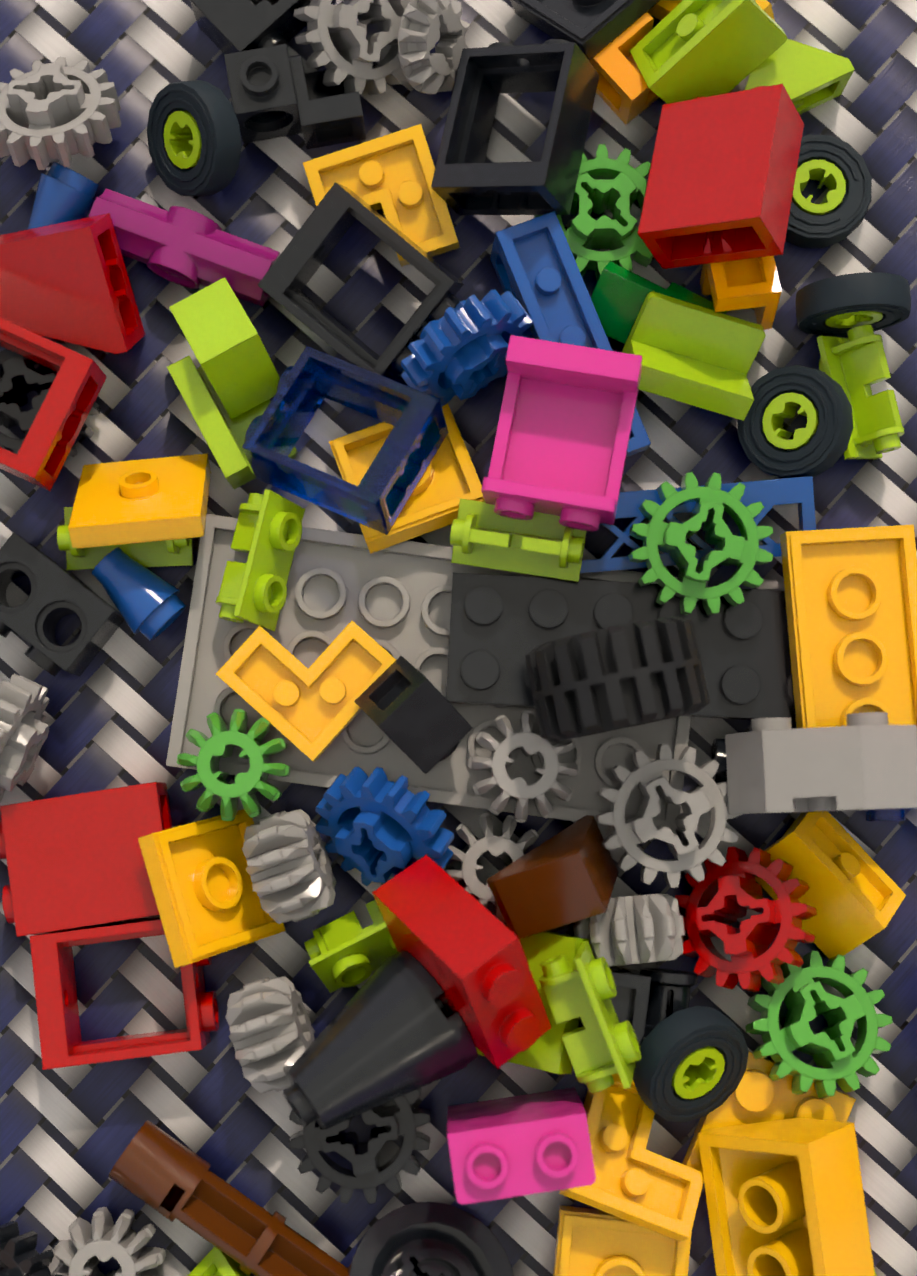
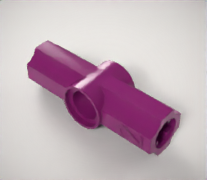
(186, 246)

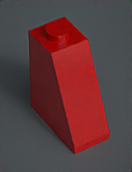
(70, 284)

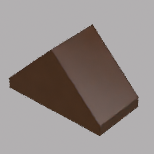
(556, 881)

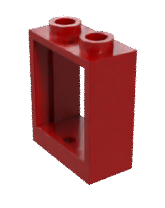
(62, 410)
(59, 1010)

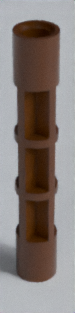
(184, 1188)

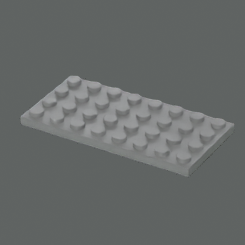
(405, 606)

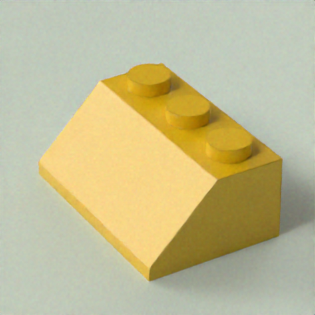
(786, 1199)

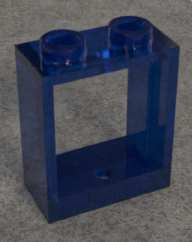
(396, 468)

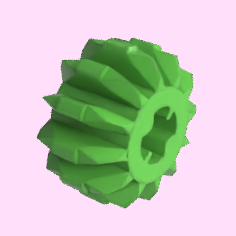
(222, 746)

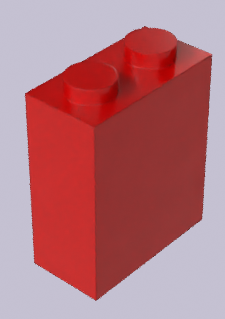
(722, 178)
(80, 857)
(469, 957)

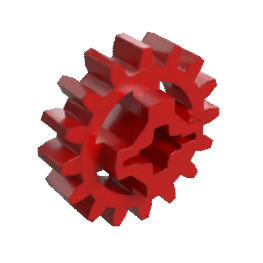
(724, 899)

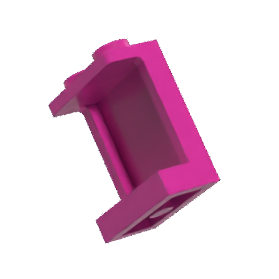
(562, 432)
(519, 1146)

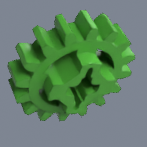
(615, 192)
(729, 549)
(832, 1045)

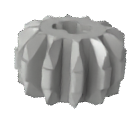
(517, 787)
(496, 846)
(289, 866)
(635, 930)
(268, 1031)
(105, 1240)

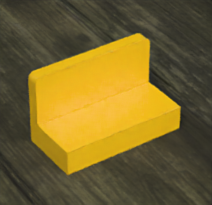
(845, 883)

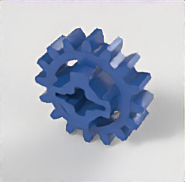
(465, 346)
(381, 825)

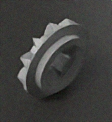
(420, 28)

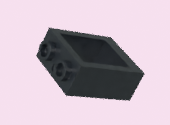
(515, 187)
(311, 248)

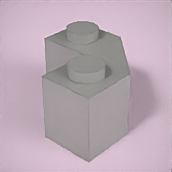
(822, 767)

